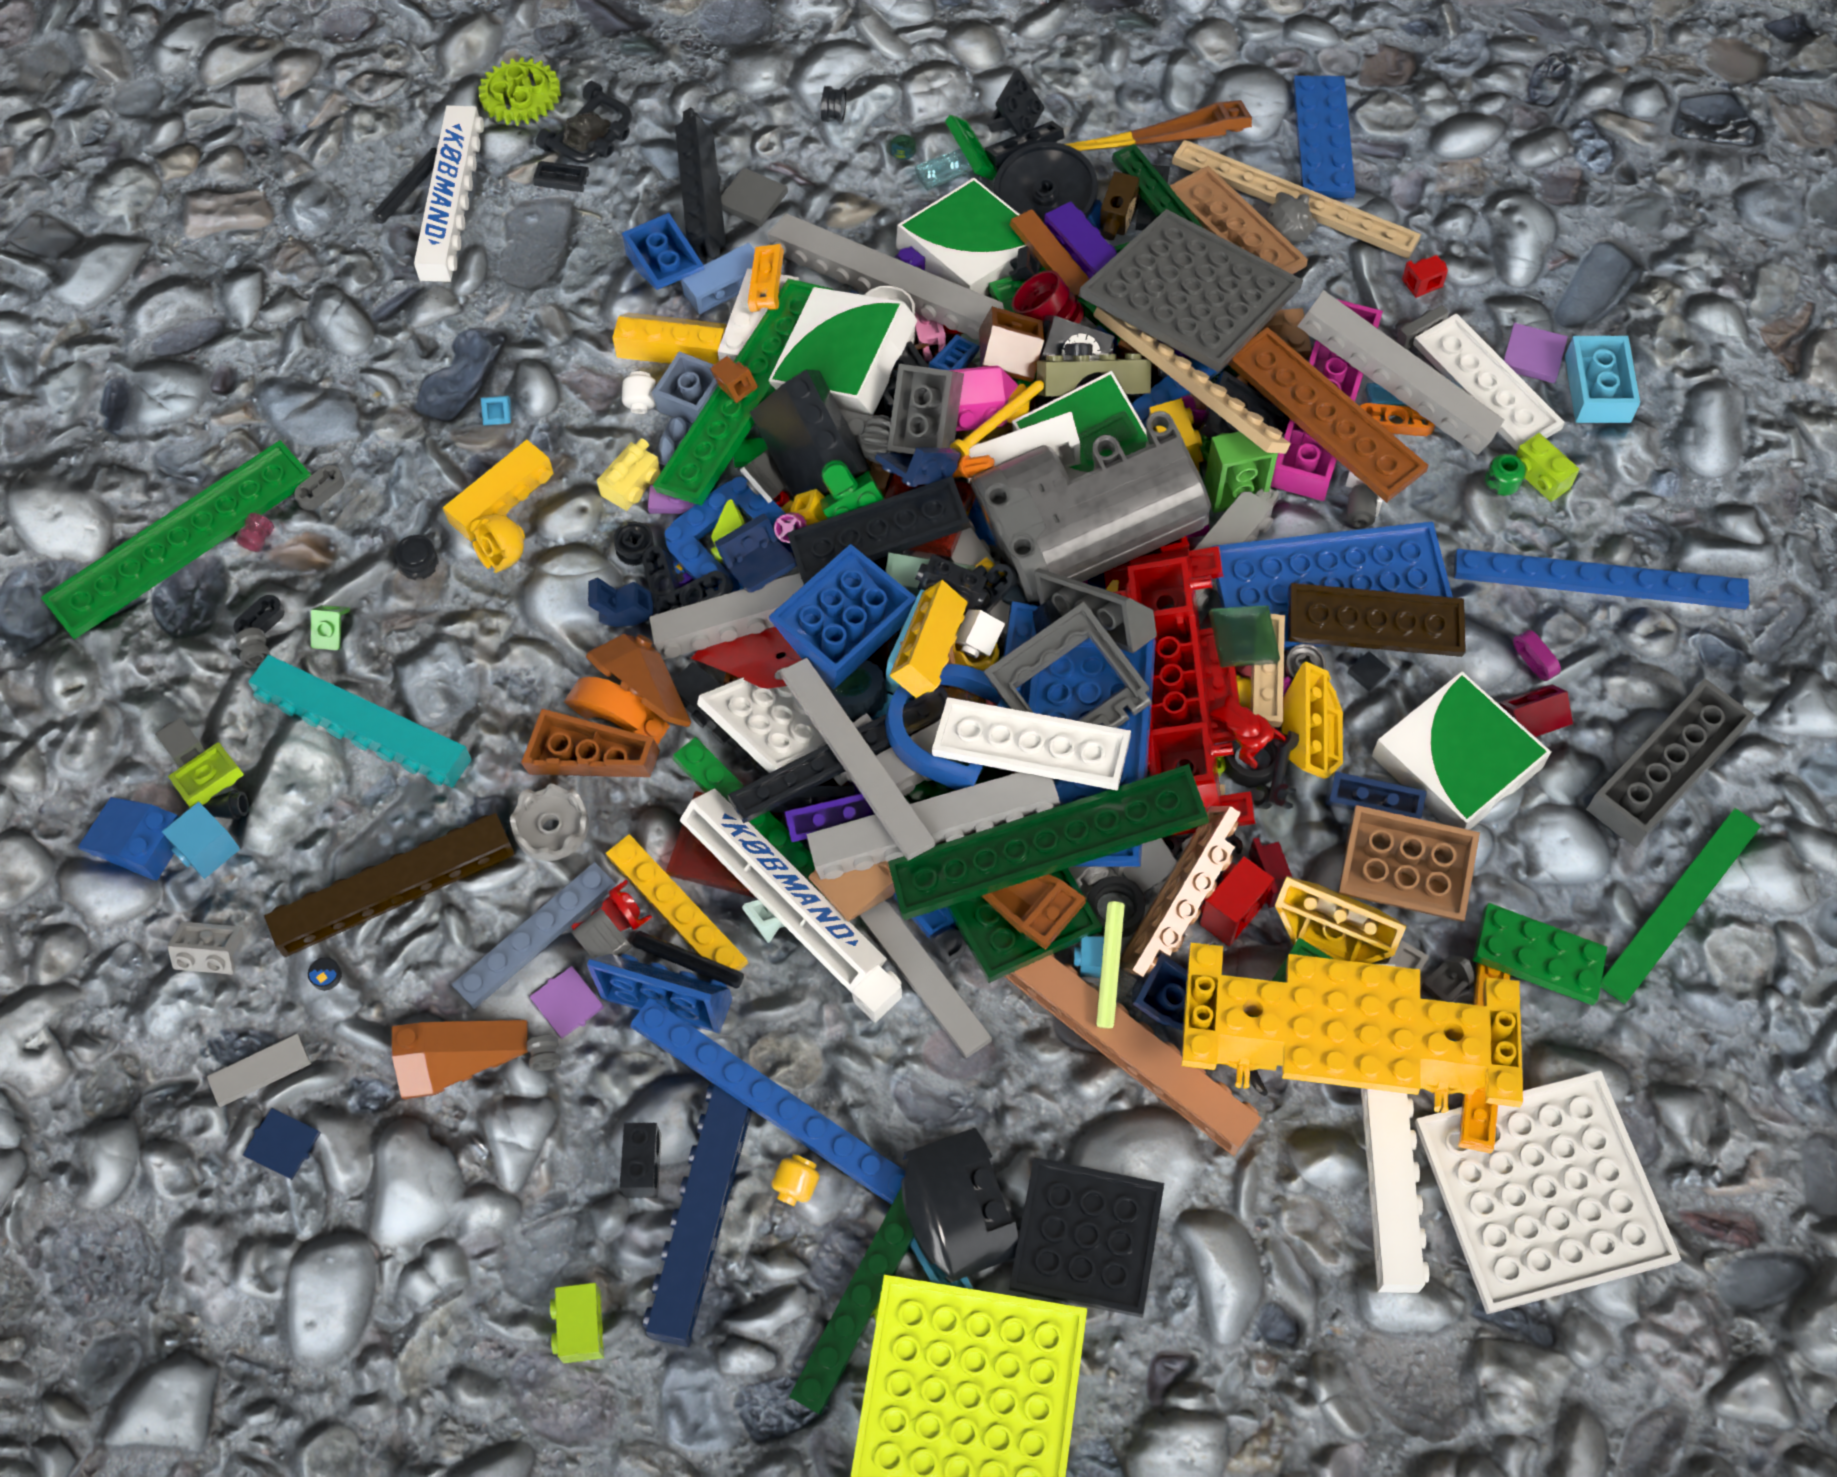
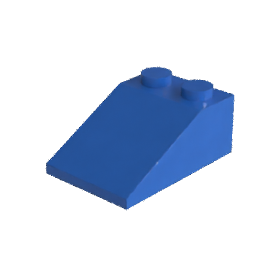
(661, 252)
(131, 836)

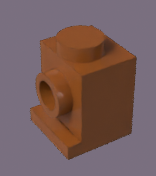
(733, 379)

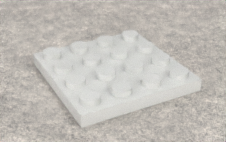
(763, 721)

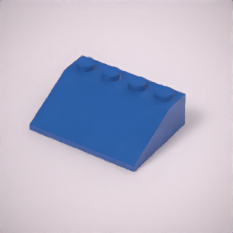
(843, 615)
(632, 983)

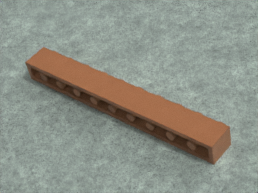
(1140, 1053)

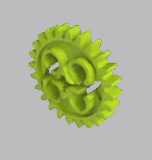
(513, 82)

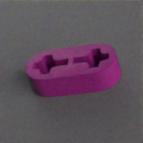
(1537, 655)

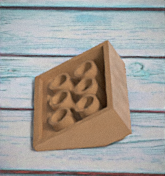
(1408, 863)

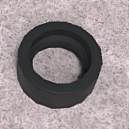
(1248, 777)
(1126, 887)

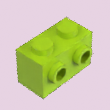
(1547, 467)

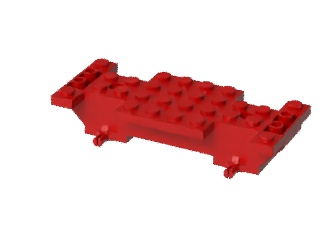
(1186, 671)

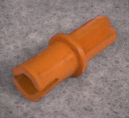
(968, 466)

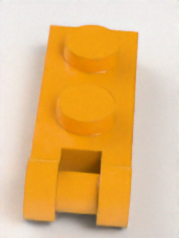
(765, 277)

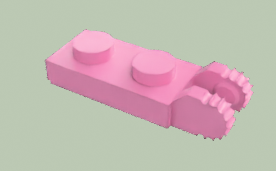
(929, 332)

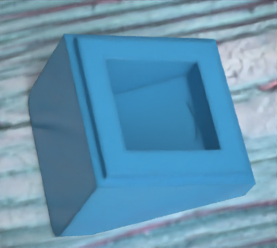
(496, 410)

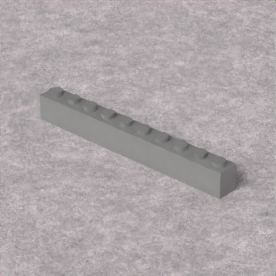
(867, 269)

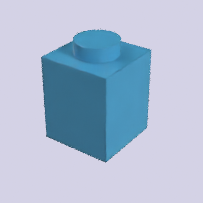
(1089, 956)

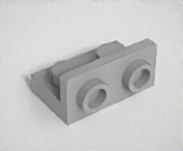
(204, 947)

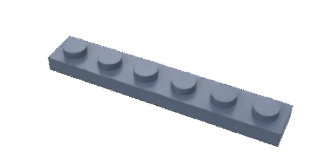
(533, 935)

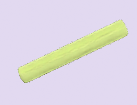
(1110, 965)

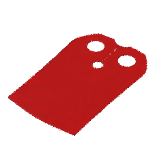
(752, 657)

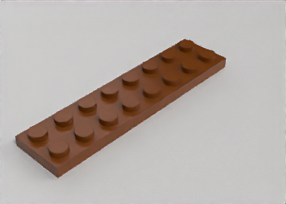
(1328, 415)

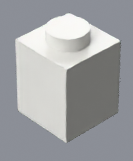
(978, 633)
(877, 993)

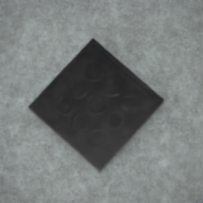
(1087, 1237)

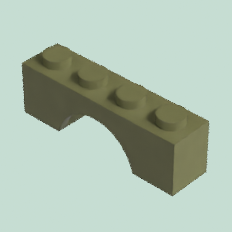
(1063, 375)

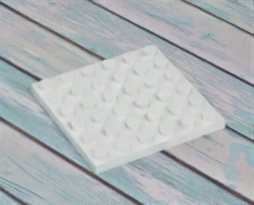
(1555, 1198)

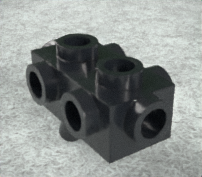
(965, 582)

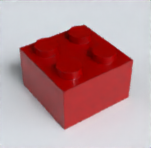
(1236, 900)

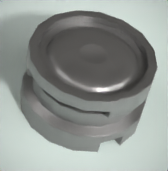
(1299, 655)

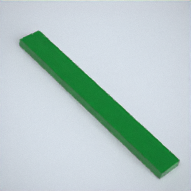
(1679, 906)

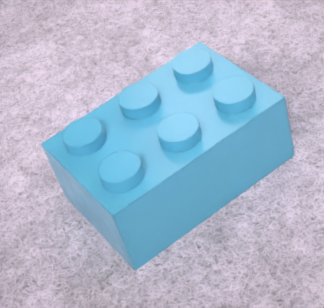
(1602, 379)

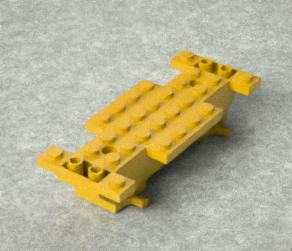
(1353, 1028)

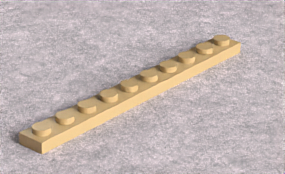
(1323, 209)
(1197, 383)

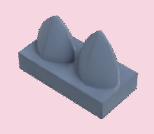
(670, 440)

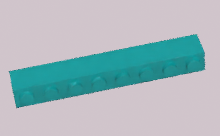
(360, 721)

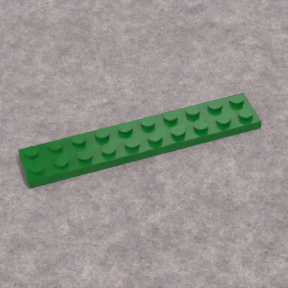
(722, 422)
(175, 540)

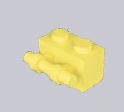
(629, 475)

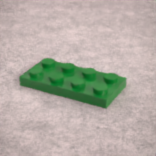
(1540, 954)

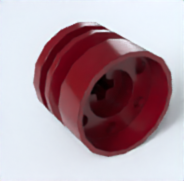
(1047, 295)

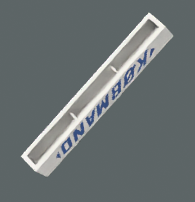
(448, 194)
(782, 889)

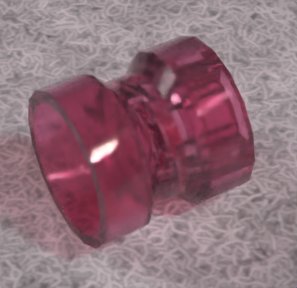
(254, 533)

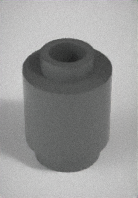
(1361, 506)

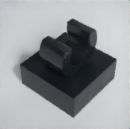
(1025, 265)

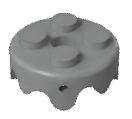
(547, 804)

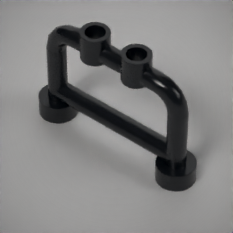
(603, 146)

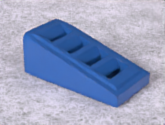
(952, 359)

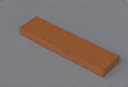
(1048, 250)

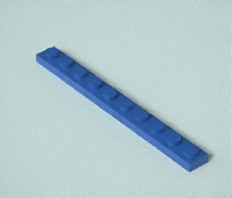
(1601, 579)
(769, 1100)

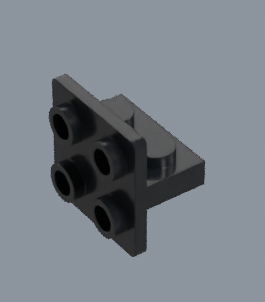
(1016, 106)

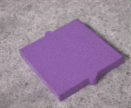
(566, 1002)

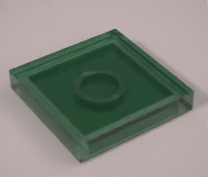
(1244, 636)

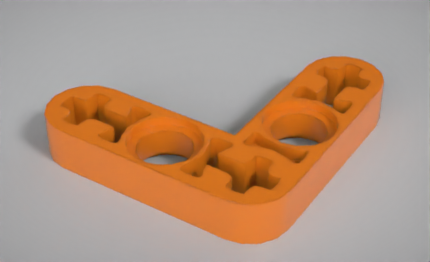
(1405, 413)

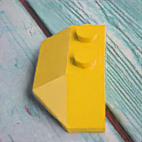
(1317, 716)
(1337, 923)

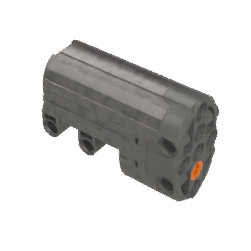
(1097, 518)

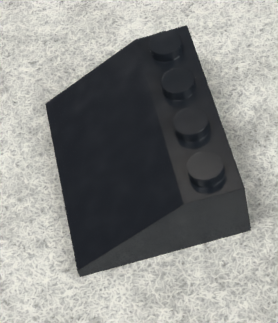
(806, 432)

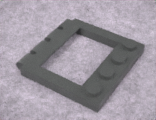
(1054, 643)

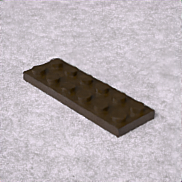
(1376, 620)

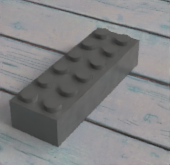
(1670, 763)

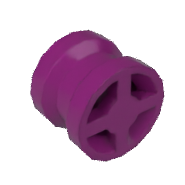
(781, 528)

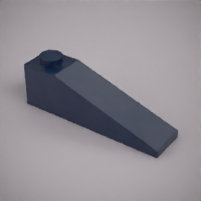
(1162, 992)

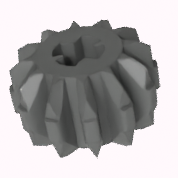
(876, 437)

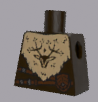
(1118, 212)

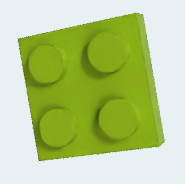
(205, 775)

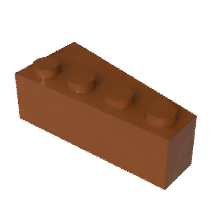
(586, 748)

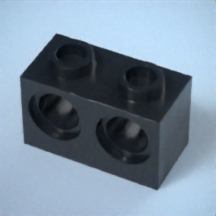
(640, 1160)

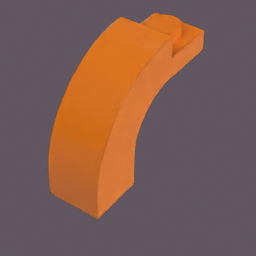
(607, 700)

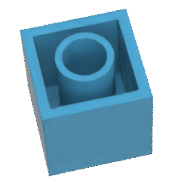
(200, 840)

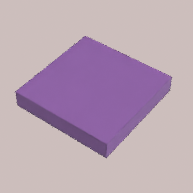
(1535, 352)

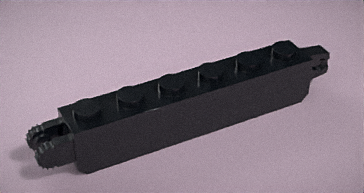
(700, 186)

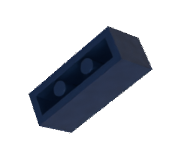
(1351, 790)

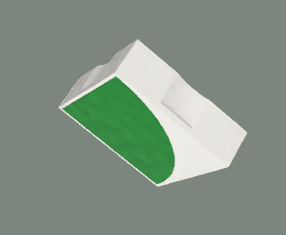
(964, 237)
(851, 344)
(1089, 406)
(1461, 753)

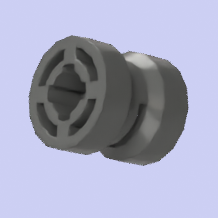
(252, 647)

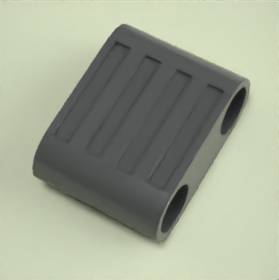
(601, 936)

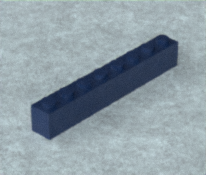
(698, 1220)

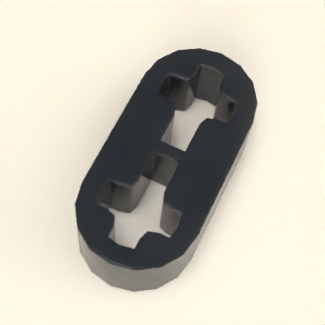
(257, 617)

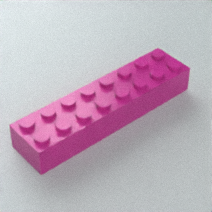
(1307, 465)

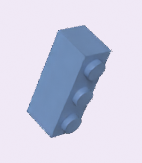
(719, 279)

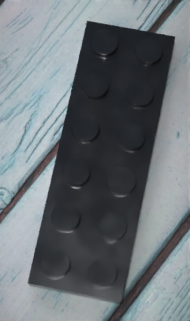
(882, 527)

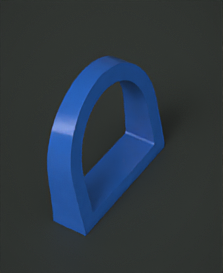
(933, 767)

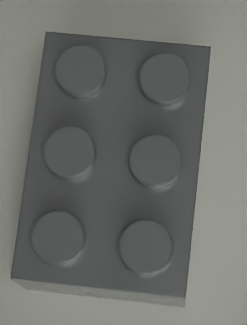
(924, 408)

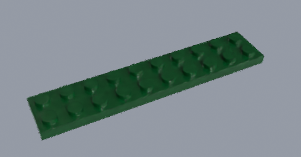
(1048, 842)

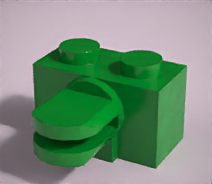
(846, 491)

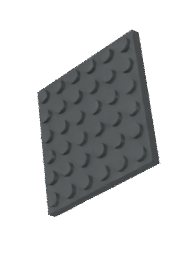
(1191, 289)

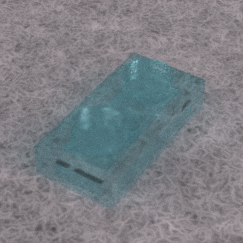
(943, 169)

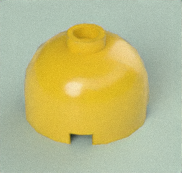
(497, 541)

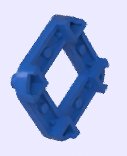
(699, 520)

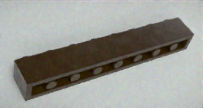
(388, 885)

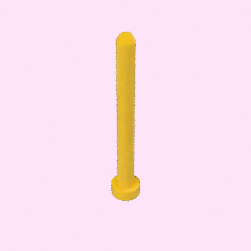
(964, 445)

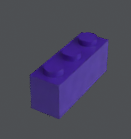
(825, 815)

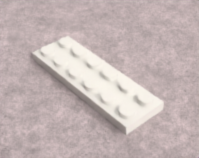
(1485, 376)
(1032, 743)

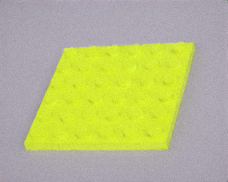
(968, 1384)

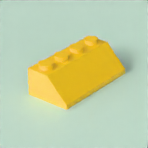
(661, 338)

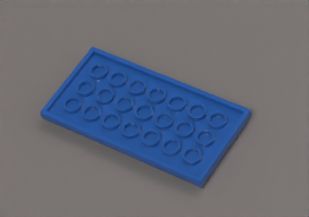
(1376, 559)
(1075, 687)

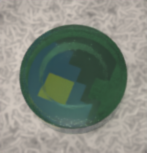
(903, 147)

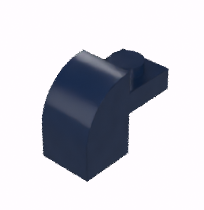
(620, 606)

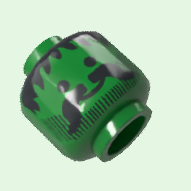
(1505, 474)

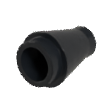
(228, 805)

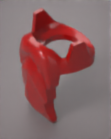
(1249, 729)
(621, 909)

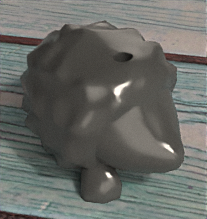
(1292, 217)

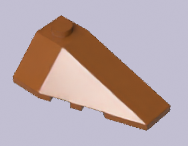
(642, 673)
(443, 1053)

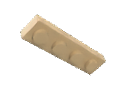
(1268, 681)

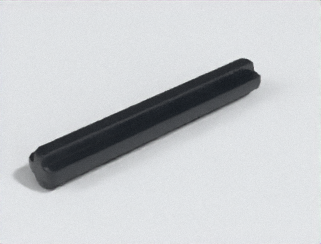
(405, 187)
(688, 959)

